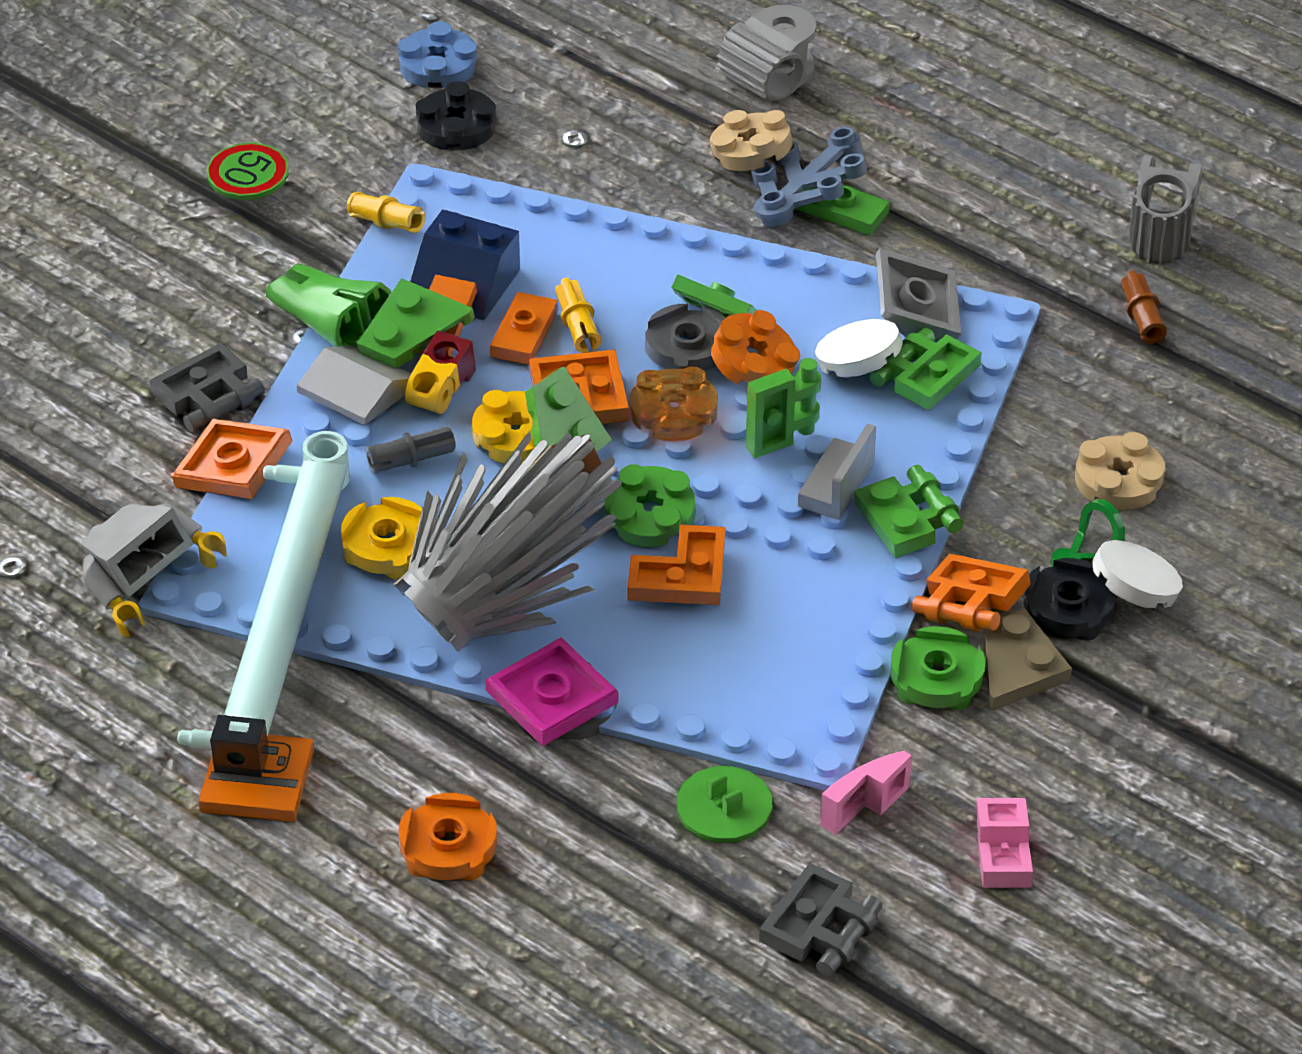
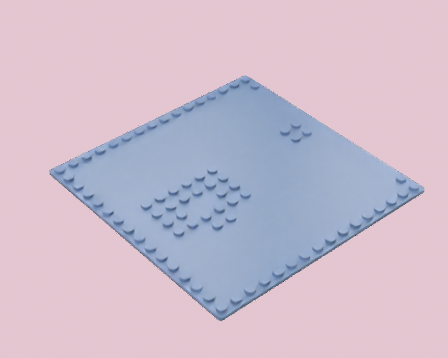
(807, 602)

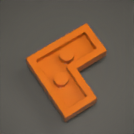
(595, 375)
(686, 579)

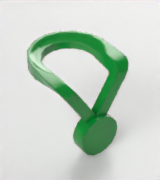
(1114, 519)

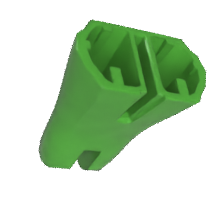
(328, 304)

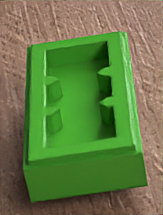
(852, 210)
(716, 296)

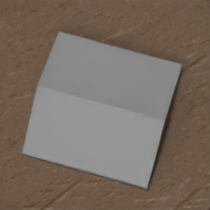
(917, 295)
(353, 383)

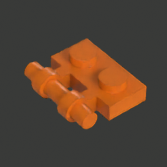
(973, 581)

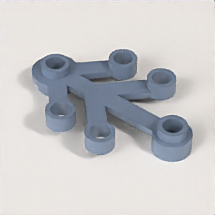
(777, 206)

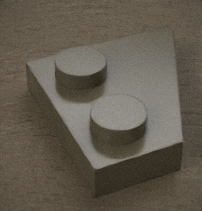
(1021, 660)

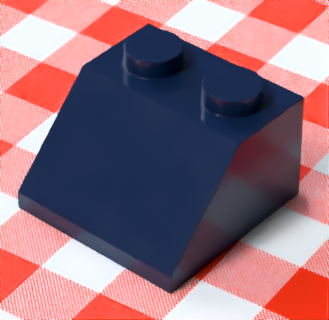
(469, 252)

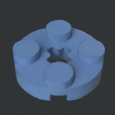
(437, 56)

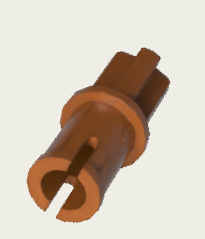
(1143, 307)

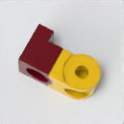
(440, 375)

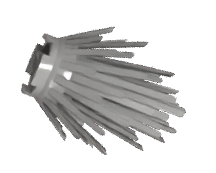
(496, 555)

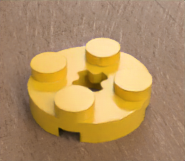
(494, 420)
(376, 554)

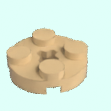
(750, 138)
(1128, 453)

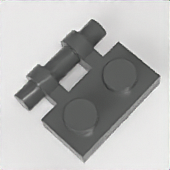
(201, 378)
(807, 911)

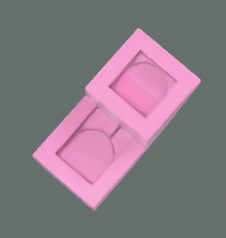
(869, 786)
(1004, 843)

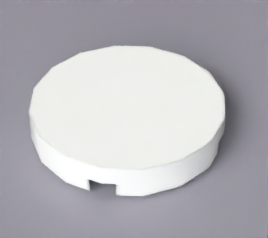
(858, 347)
(1137, 574)

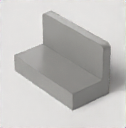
(839, 474)

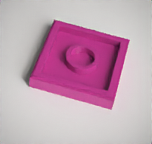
(552, 691)

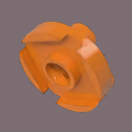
(755, 332)
(452, 859)

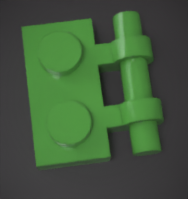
(936, 367)
(780, 406)
(895, 514)

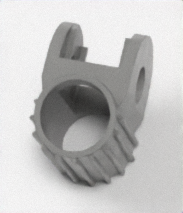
(756, 50)
(1162, 234)

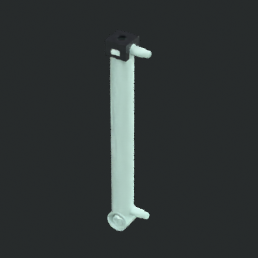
(241, 734)

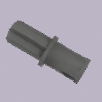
(410, 449)

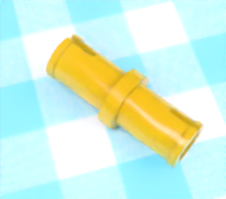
(386, 212)

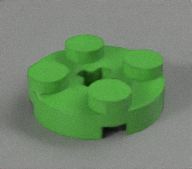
(651, 484)
(931, 688)

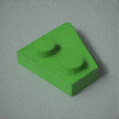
(410, 322)
(561, 410)

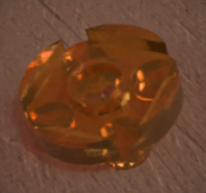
(688, 387)

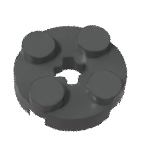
(676, 321)

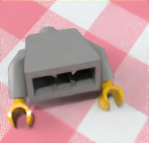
(135, 548)

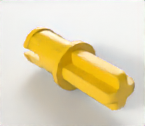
(577, 315)

